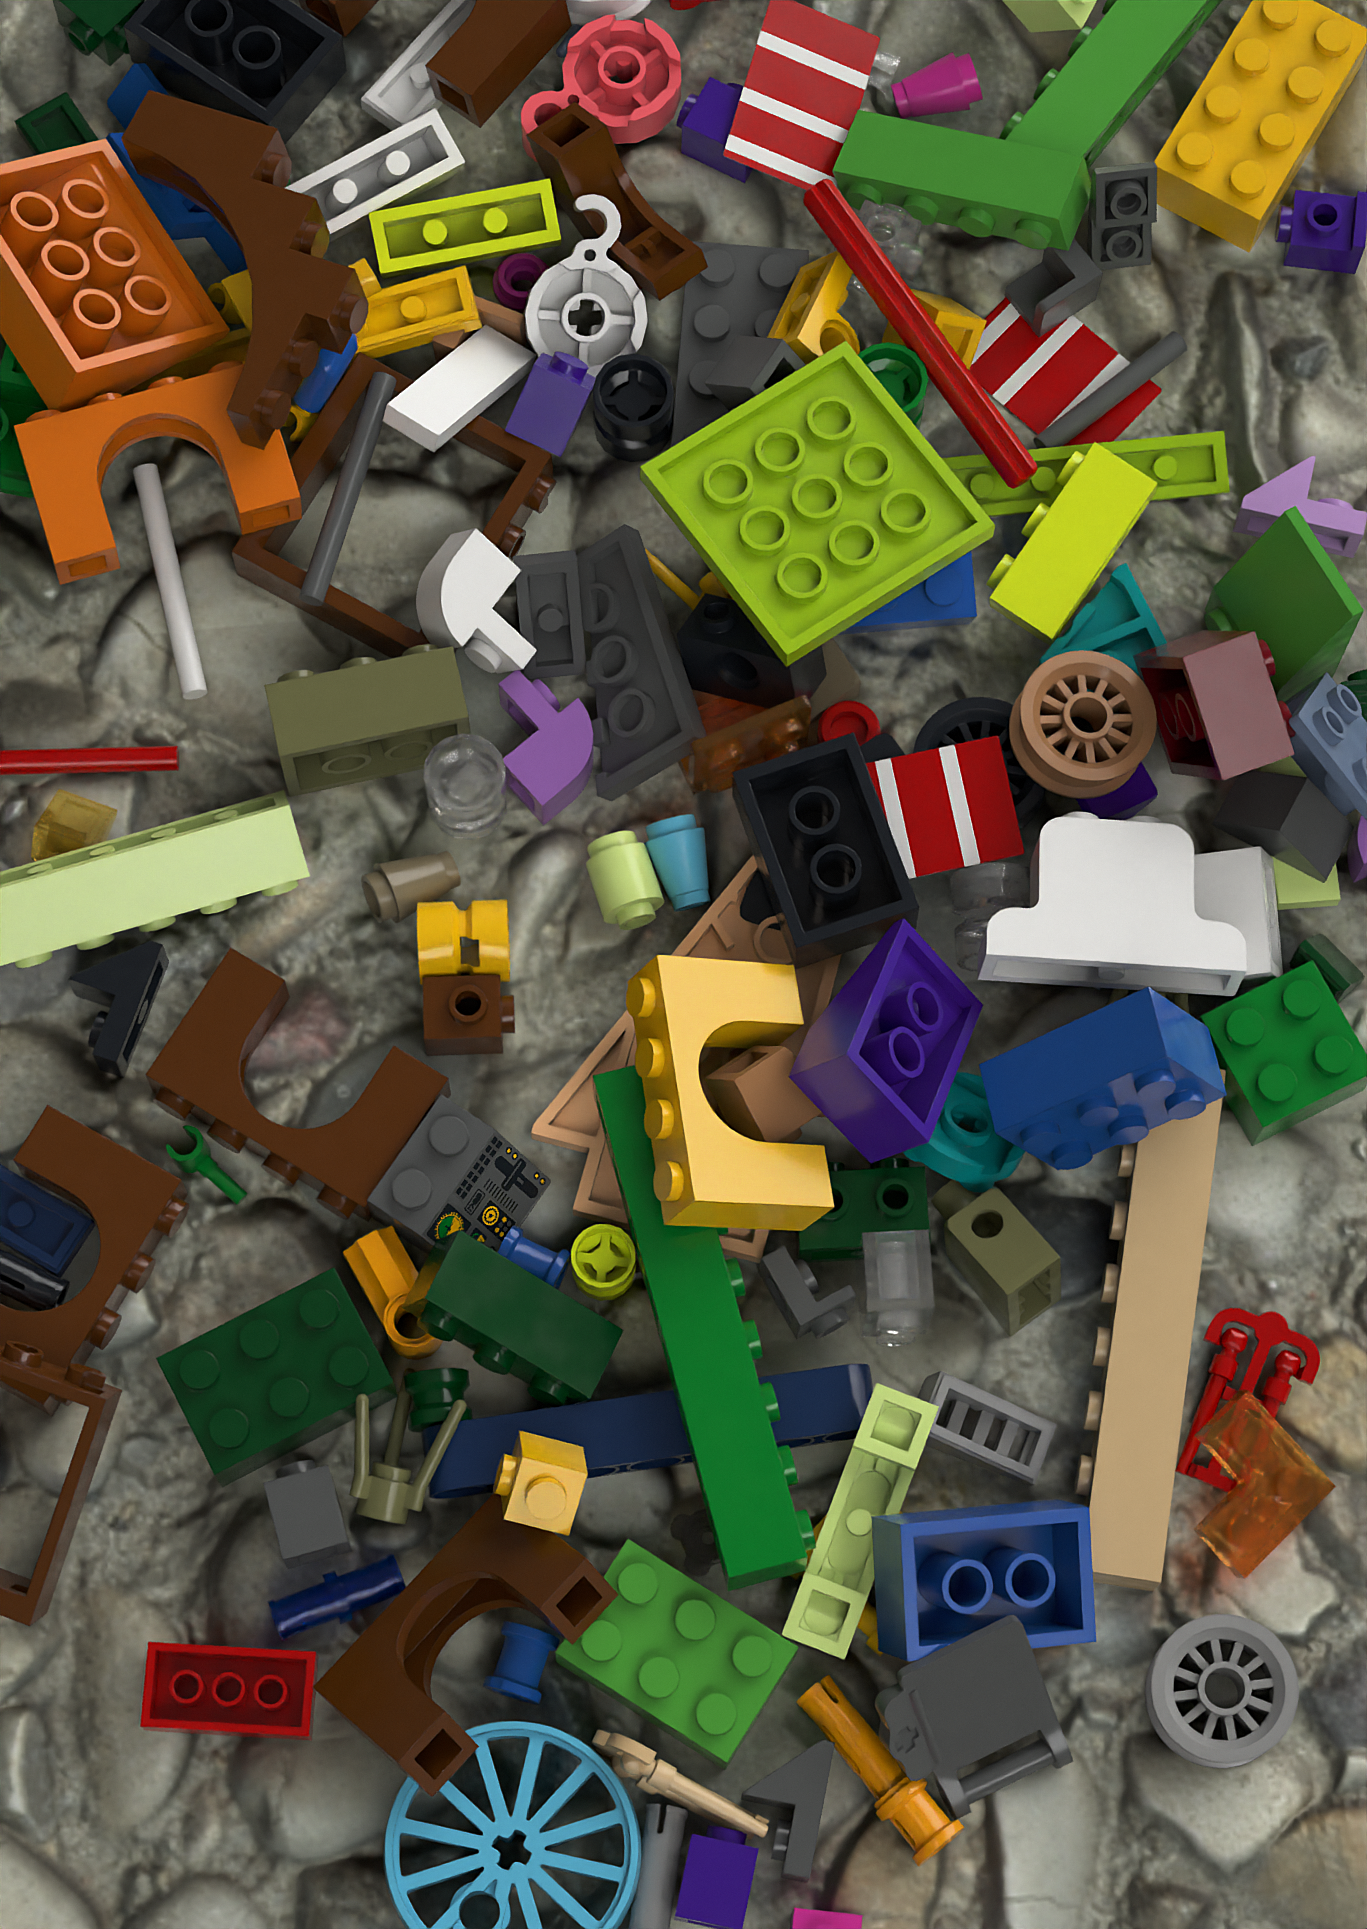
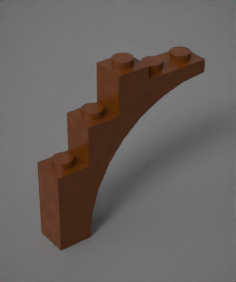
(298, 298)

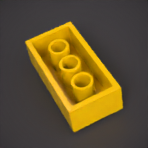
(1258, 116)

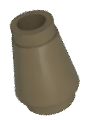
(400, 884)

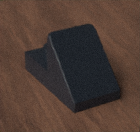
(128, 988)

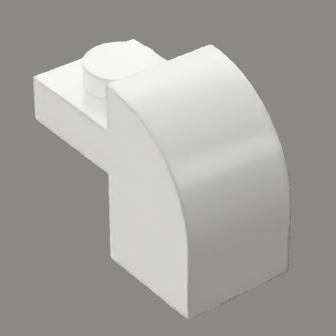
(458, 601)

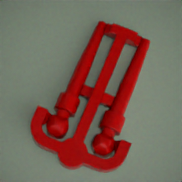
(1269, 1330)

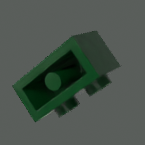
(866, 1201)

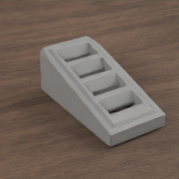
(971, 1449)

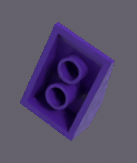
(889, 1046)

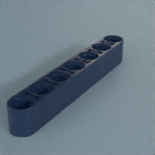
(646, 1429)

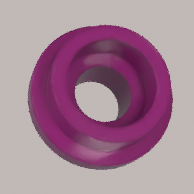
(513, 269)

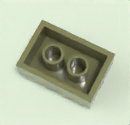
(365, 718)

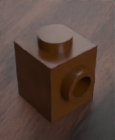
(466, 1015)

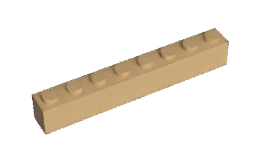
(1146, 1347)

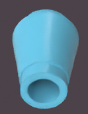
(680, 860)

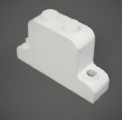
(1113, 914)

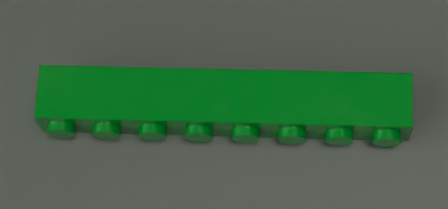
(708, 1360)

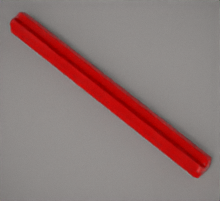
(920, 333)

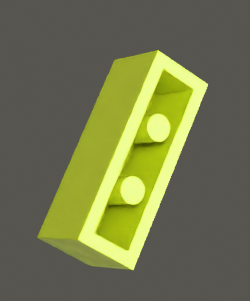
(465, 228)
(1070, 542)

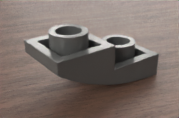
(1122, 215)

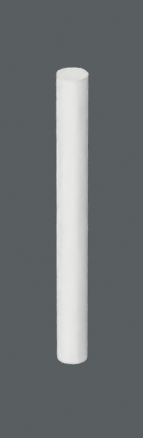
(170, 581)

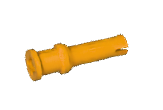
(897, 1796)

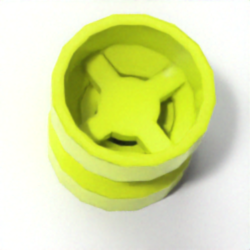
(603, 1249)

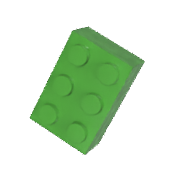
(679, 1656)

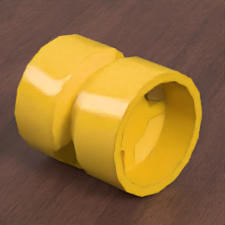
(441, 933)

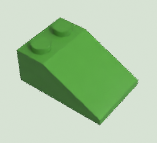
(1291, 600)

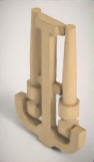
(637, 1761)

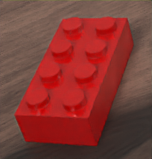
(229, 1691)

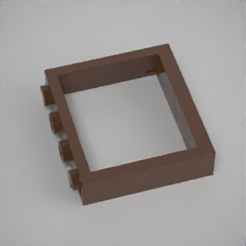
(314, 460)
(26, 1598)

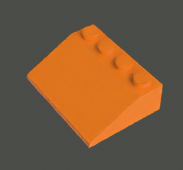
(92, 279)

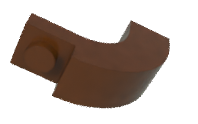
(581, 161)

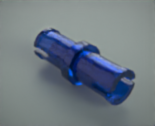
(336, 1597)

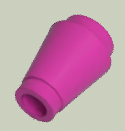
(938, 88)

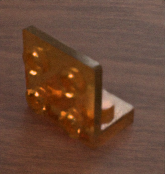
(743, 737)

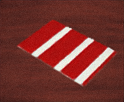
(800, 94)
(1052, 373)
(949, 806)

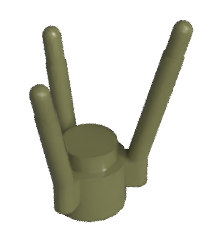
(387, 1490)

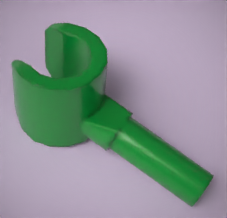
(201, 1162)

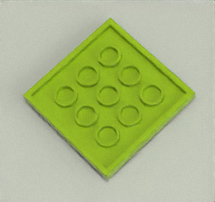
(816, 502)

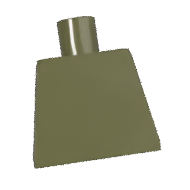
(999, 1254)

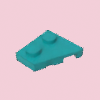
(1112, 623)

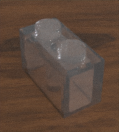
(894, 1286)

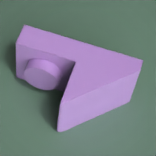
(1331, 520)

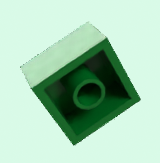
(1285, 1052)

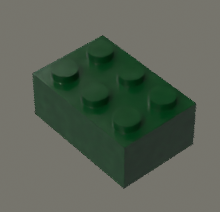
(277, 1376)

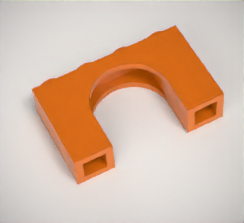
(73, 450)

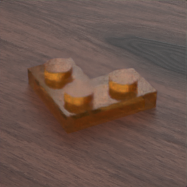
(1274, 1485)

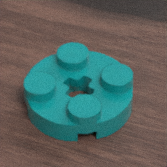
(968, 1157)

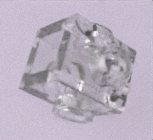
(896, 236)

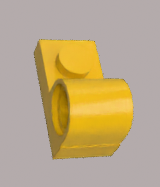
(810, 314)

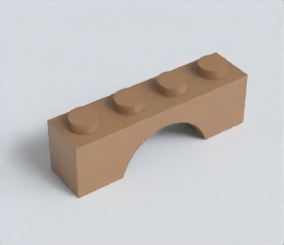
(761, 1097)

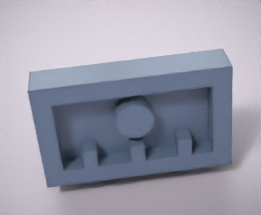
(1331, 742)

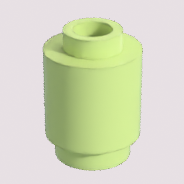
(624, 880)

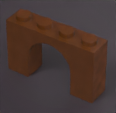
(484, 55)
(205, 1073)
(132, 1209)
(485, 1566)

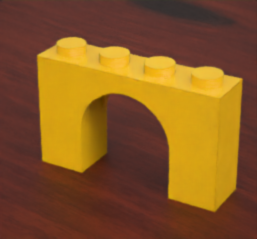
(701, 1165)

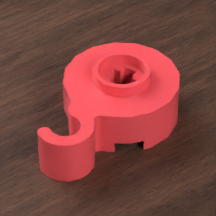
(601, 52)

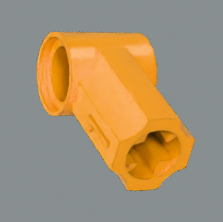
(386, 1279)

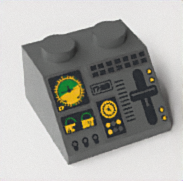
(454, 1179)

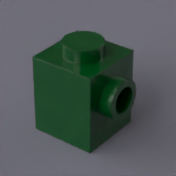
(97, 25)

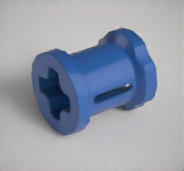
(534, 1258)
(521, 1662)

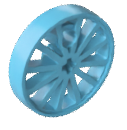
(498, 1881)

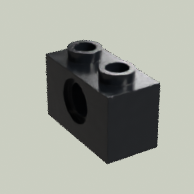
(734, 661)

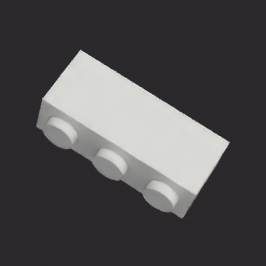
(383, 173)

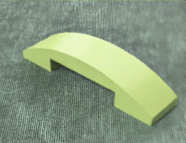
(870, 1485)

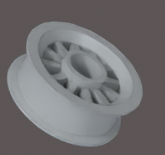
(1241, 1635)

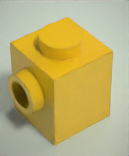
(541, 1482)

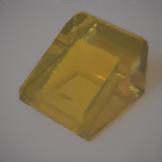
(70, 824)

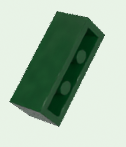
(511, 1320)

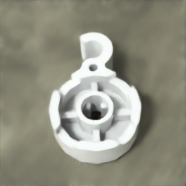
(590, 277)

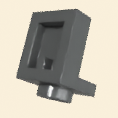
(793, 1290)

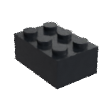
(240, 56)
(824, 849)

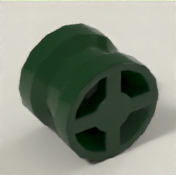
(434, 1395)

